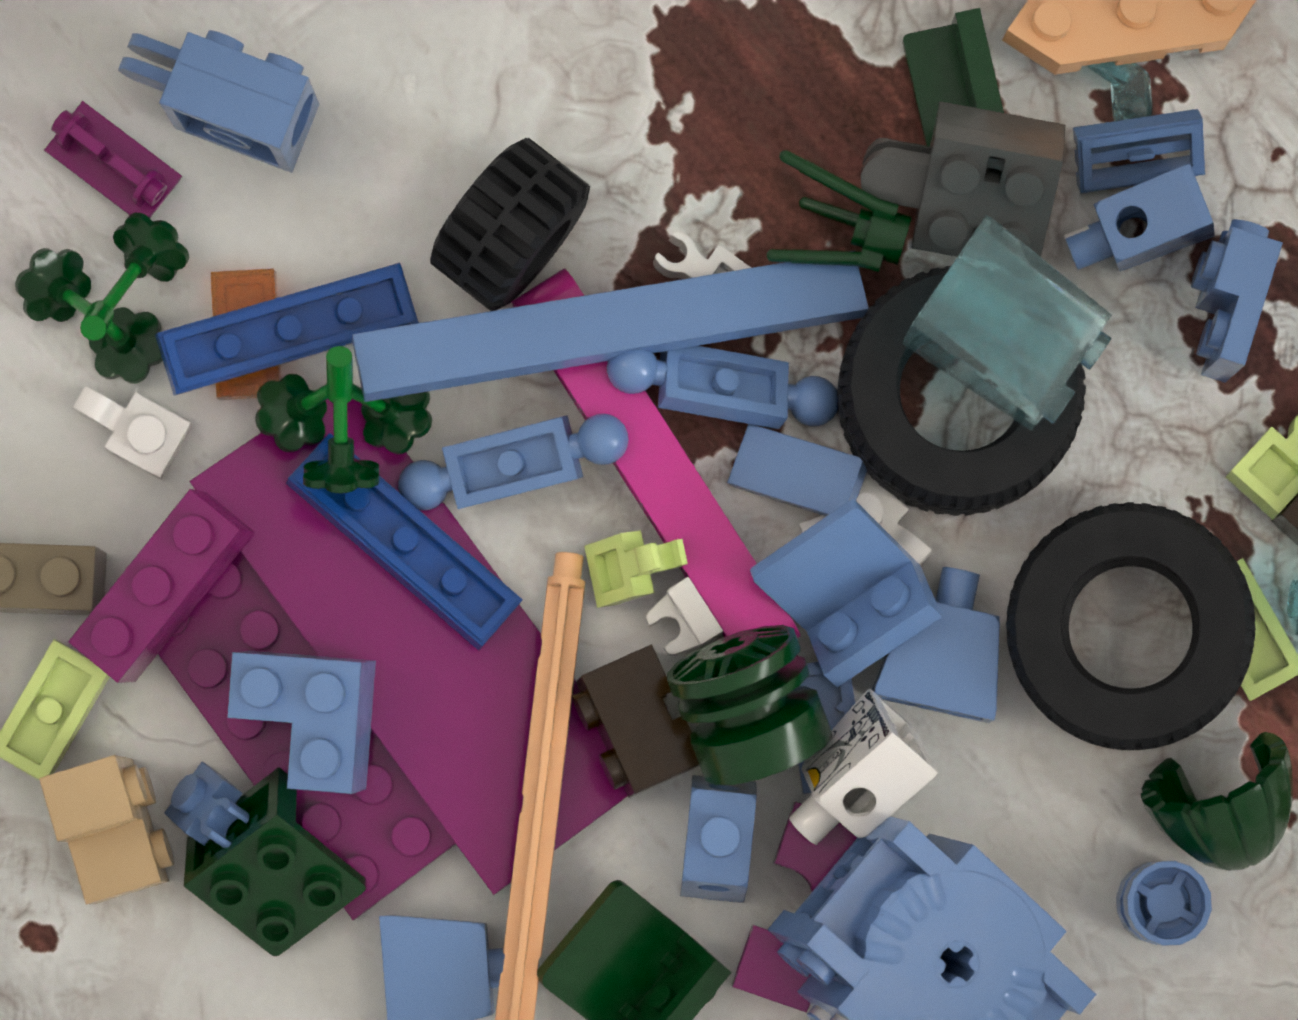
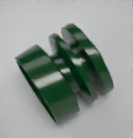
(749, 705)

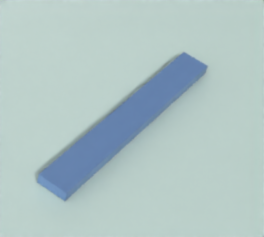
(603, 326)

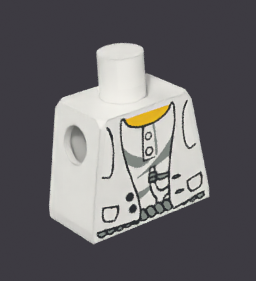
(863, 771)

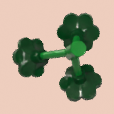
(122, 340)
(296, 413)

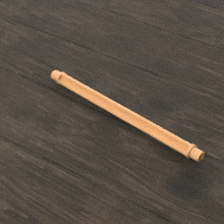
(541, 790)

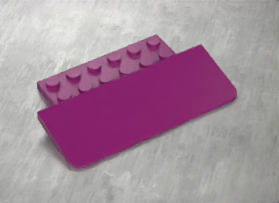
(443, 714)

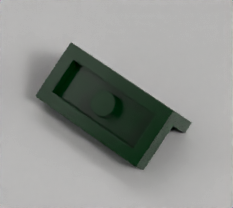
(951, 67)

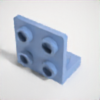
(849, 590)

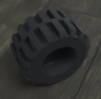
(509, 224)

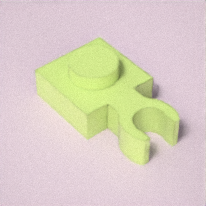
(1270, 471)

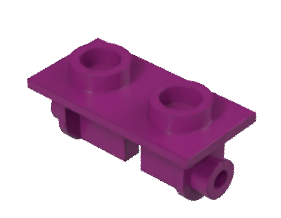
(111, 161)

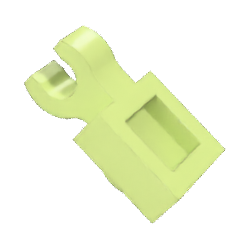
(623, 566)

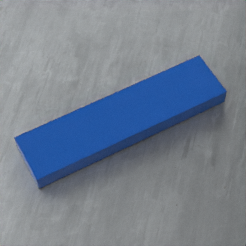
(284, 329)
(414, 553)

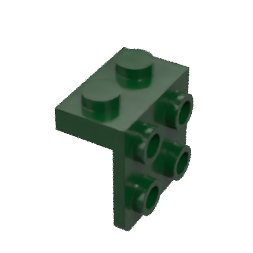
(631, 963)

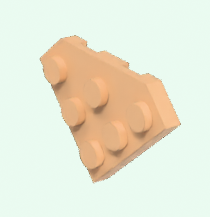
(1090, 32)

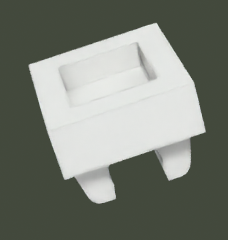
(692, 614)

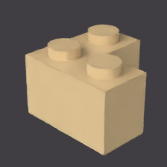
(108, 827)

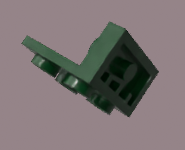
(275, 874)

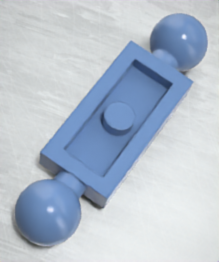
(725, 386)
(513, 462)

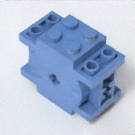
(925, 935)

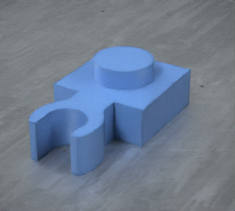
(206, 806)

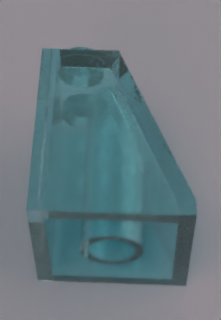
(1009, 326)

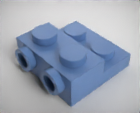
(1233, 286)

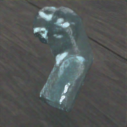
(1129, 89)

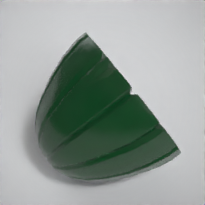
(1219, 829)

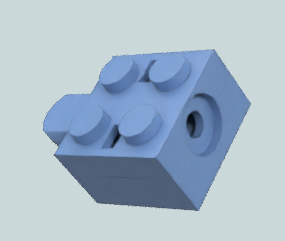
(229, 95)

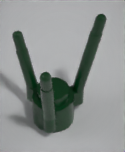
(877, 231)

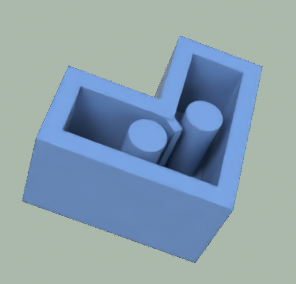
(328, 709)

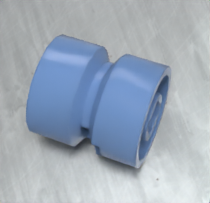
(1164, 903)

